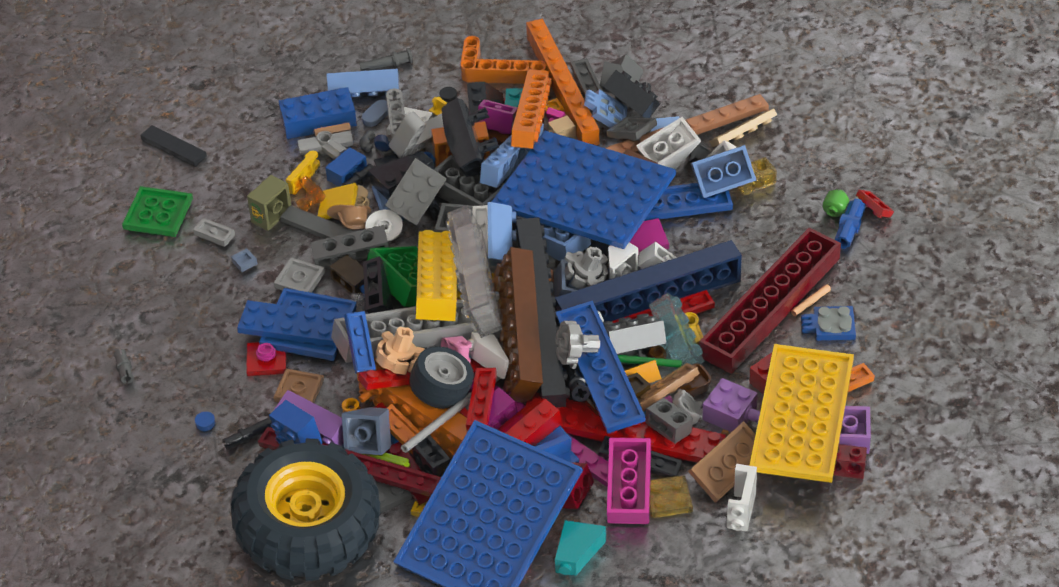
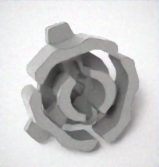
(587, 267)
(573, 342)

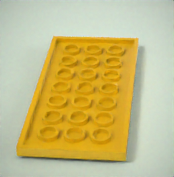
(802, 413)

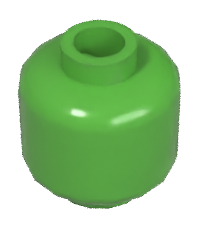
(835, 203)

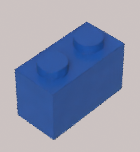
(344, 166)

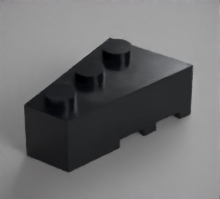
(632, 93)
(388, 176)

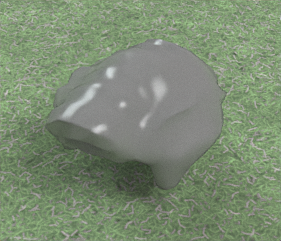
(687, 404)

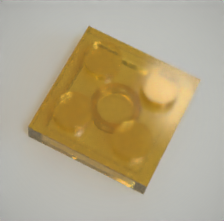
(669, 496)

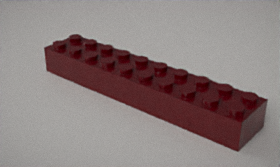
(769, 300)

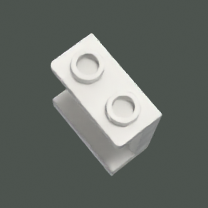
(745, 486)

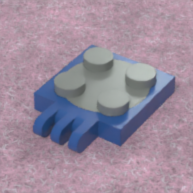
(830, 323)

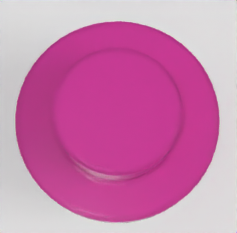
(265, 352)

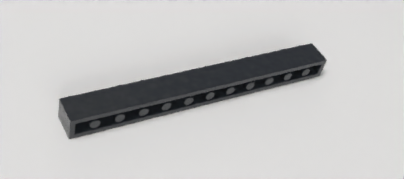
(554, 378)

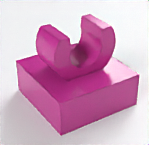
(553, 114)

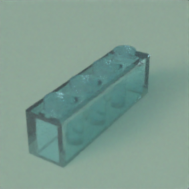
(678, 334)

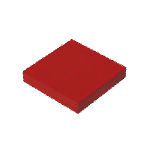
(258, 367)

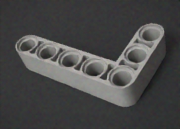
(414, 134)

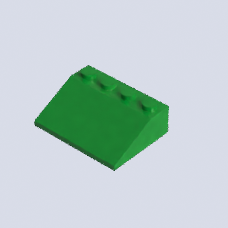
(400, 270)

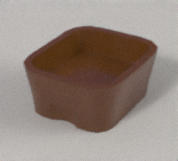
(699, 384)

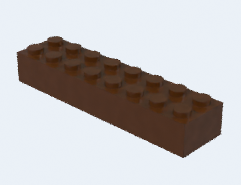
(519, 324)

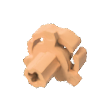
(397, 351)

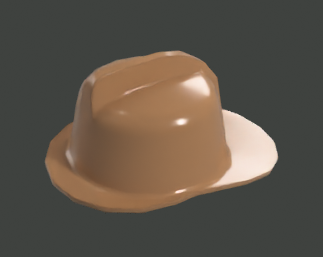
(350, 216)

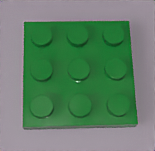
(157, 211)

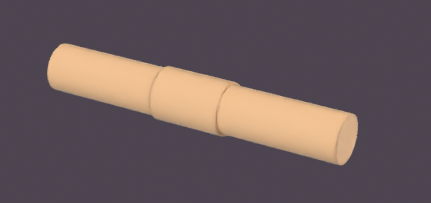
(811, 300)

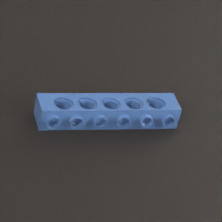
(502, 162)

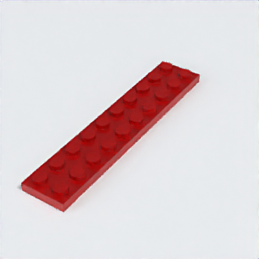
(583, 422)

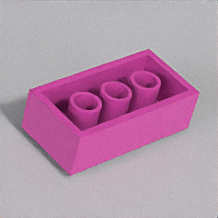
(629, 480)

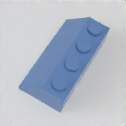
(364, 81)

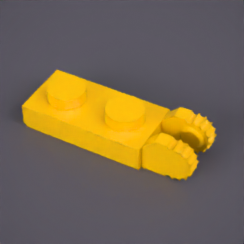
(305, 168)

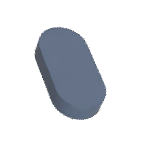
(375, 113)

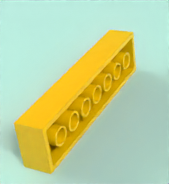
(435, 277)

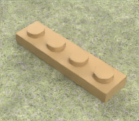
(750, 125)

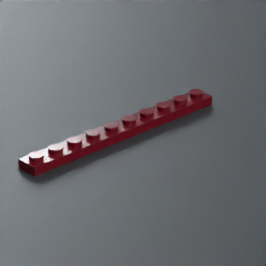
(380, 470)

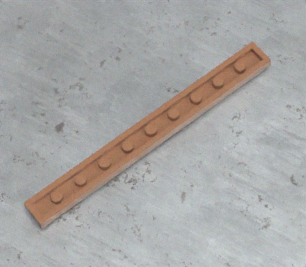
(708, 120)

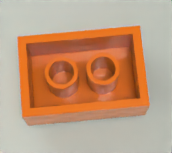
(440, 146)

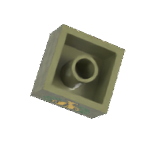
(268, 202)

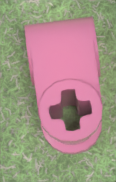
(458, 344)

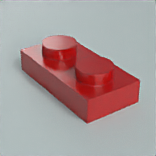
(871, 201)

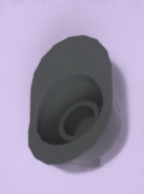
(700, 152)

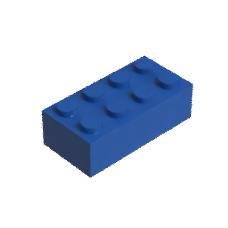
(317, 110)

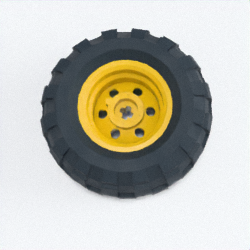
(305, 534)

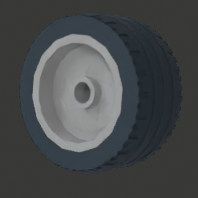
(441, 377)

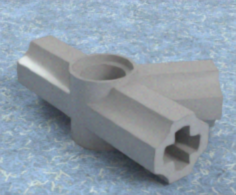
(326, 143)

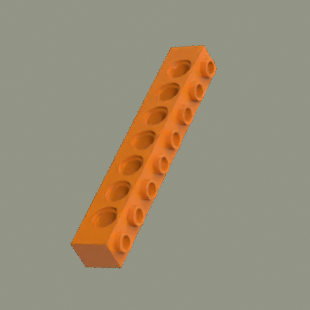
(531, 109)

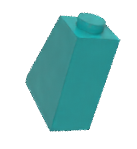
(577, 546)

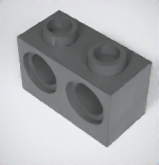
(669, 420)

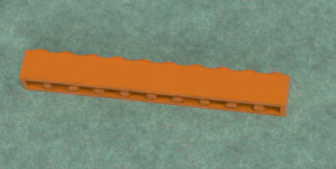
(562, 82)

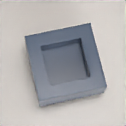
(244, 260)

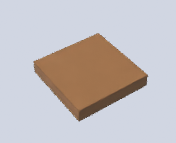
(301, 383)

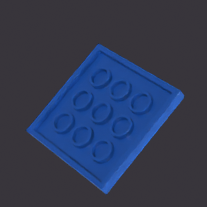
(312, 301)

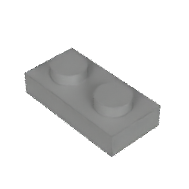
(214, 232)

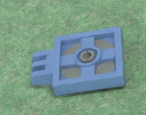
(605, 108)

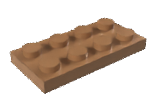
(717, 468)

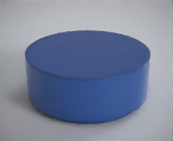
(205, 421)

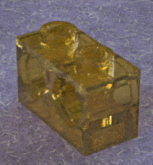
(765, 176)

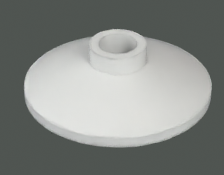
(390, 221)

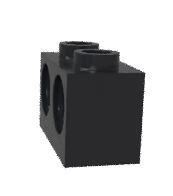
(431, 457)

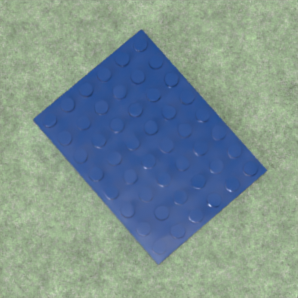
(585, 189)
(488, 512)

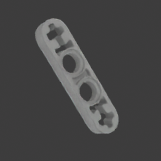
(395, 114)

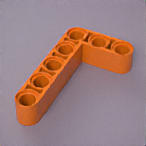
(493, 70)

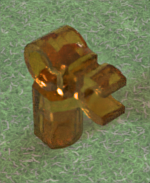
(313, 196)

